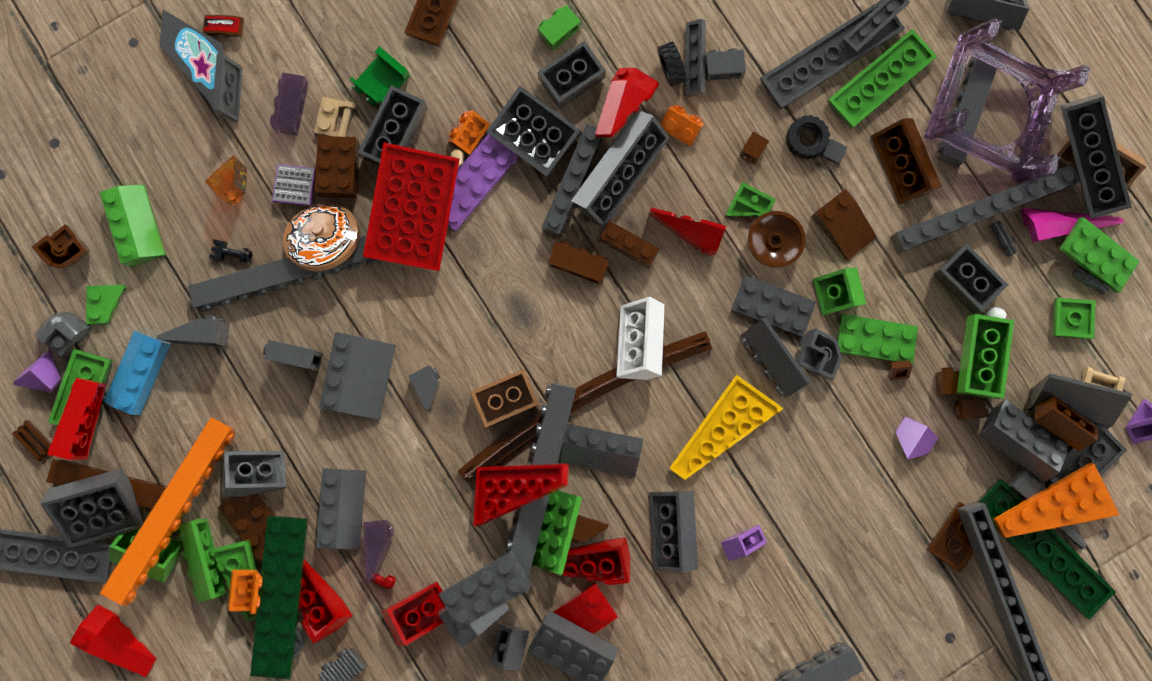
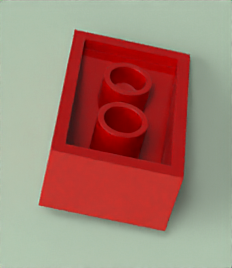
(588, 609)
(414, 614)

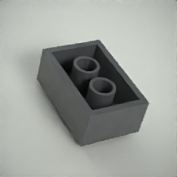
(571, 74)
(970, 279)

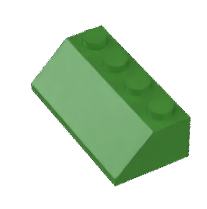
(132, 224)
(202, 565)

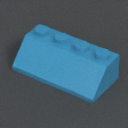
(136, 373)

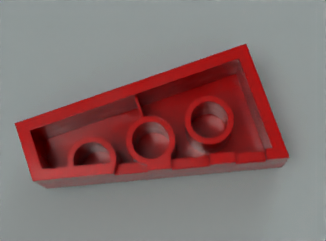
(78, 421)

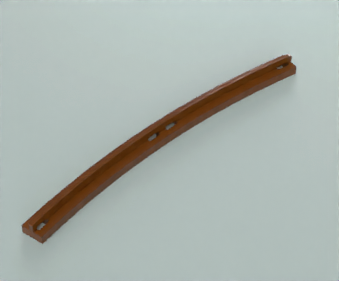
(601, 385)

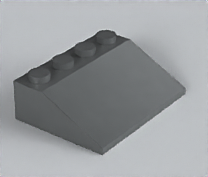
(534, 131)
(357, 376)
(1092, 401)
(93, 508)

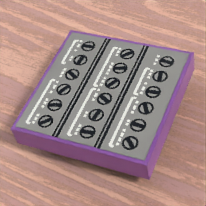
(294, 185)

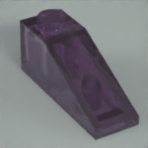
(377, 542)

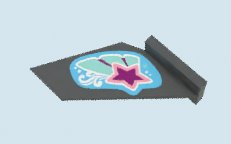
(204, 64)

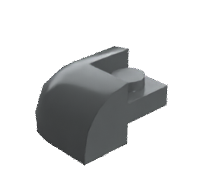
(63, 331)
(819, 354)

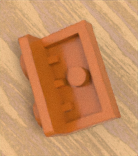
(681, 125)
(244, 591)

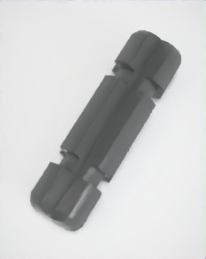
(1003, 238)
(1090, 280)

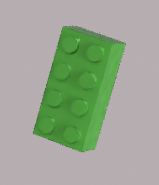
(985, 356)

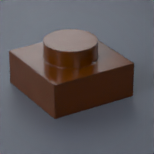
(900, 370)

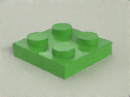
(1074, 318)

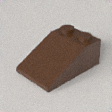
(844, 224)

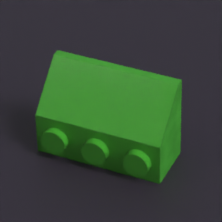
(167, 556)

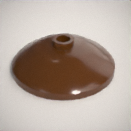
(785, 230)

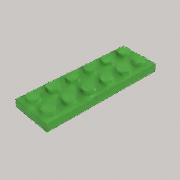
(882, 78)

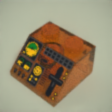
(229, 181)

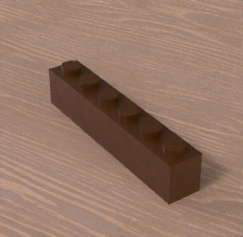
(65, 472)

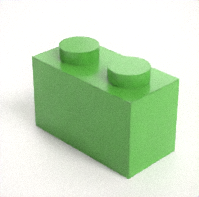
(559, 27)

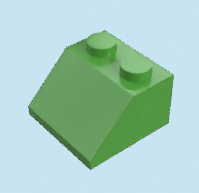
(839, 291)

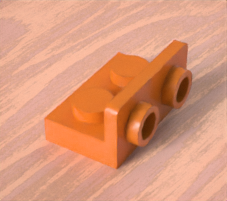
(468, 131)

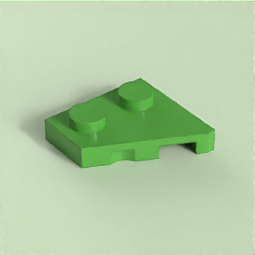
(750, 202)
(102, 302)

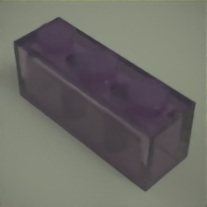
(289, 103)

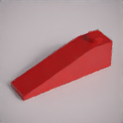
(701, 235)
(600, 561)
(320, 606)

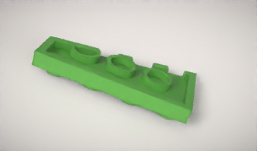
(235, 557)

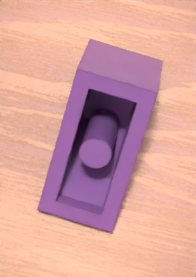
(743, 543)

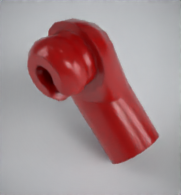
(387, 582)

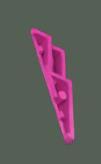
(1054, 224)

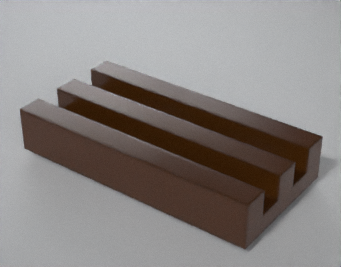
(22, 429)

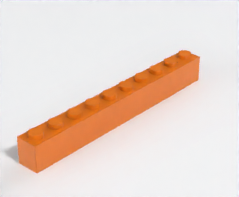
(167, 513)

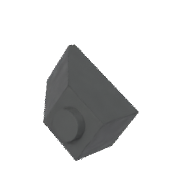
(426, 385)

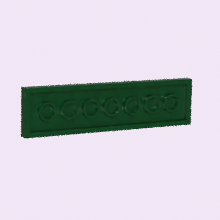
(1052, 557)
(279, 597)

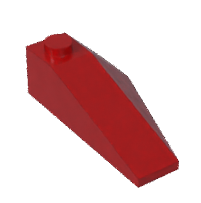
(624, 96)
(112, 641)

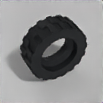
(671, 64)
(818, 127)

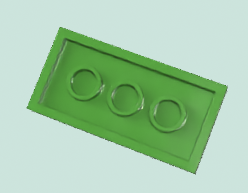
(1099, 254)
(876, 338)
(82, 366)
(556, 531)

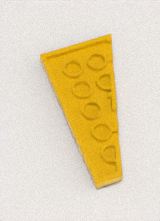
(731, 418)

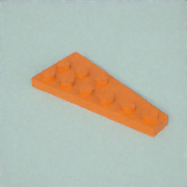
(1067, 502)

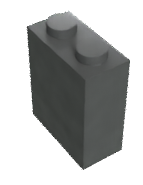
(292, 355)

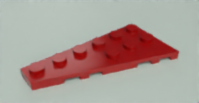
(511, 487)

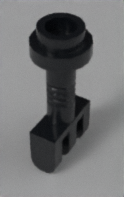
(245, 254)

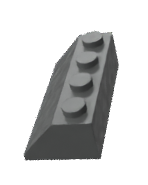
(1010, 12)
(774, 358)
(601, 450)
(341, 509)
(673, 531)

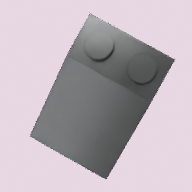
(204, 332)
(252, 472)
(475, 628)

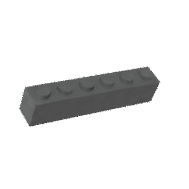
(972, 98)
(572, 182)

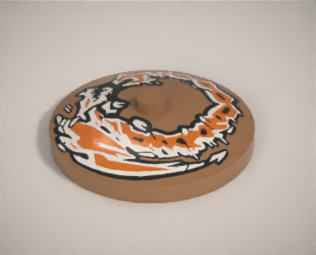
(321, 237)

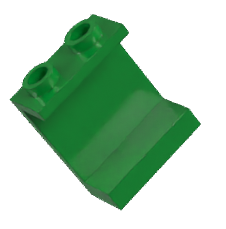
(379, 77)

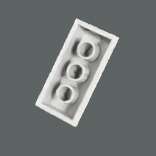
(641, 339)

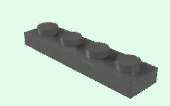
(873, 23)
(695, 57)

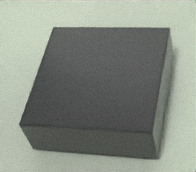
(834, 151)

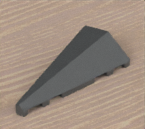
(1027, 485)

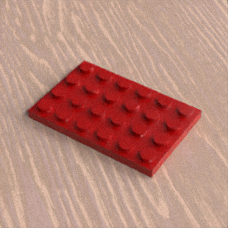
(411, 207)

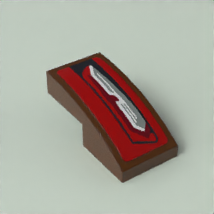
(223, 25)

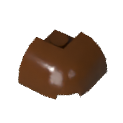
(61, 248)

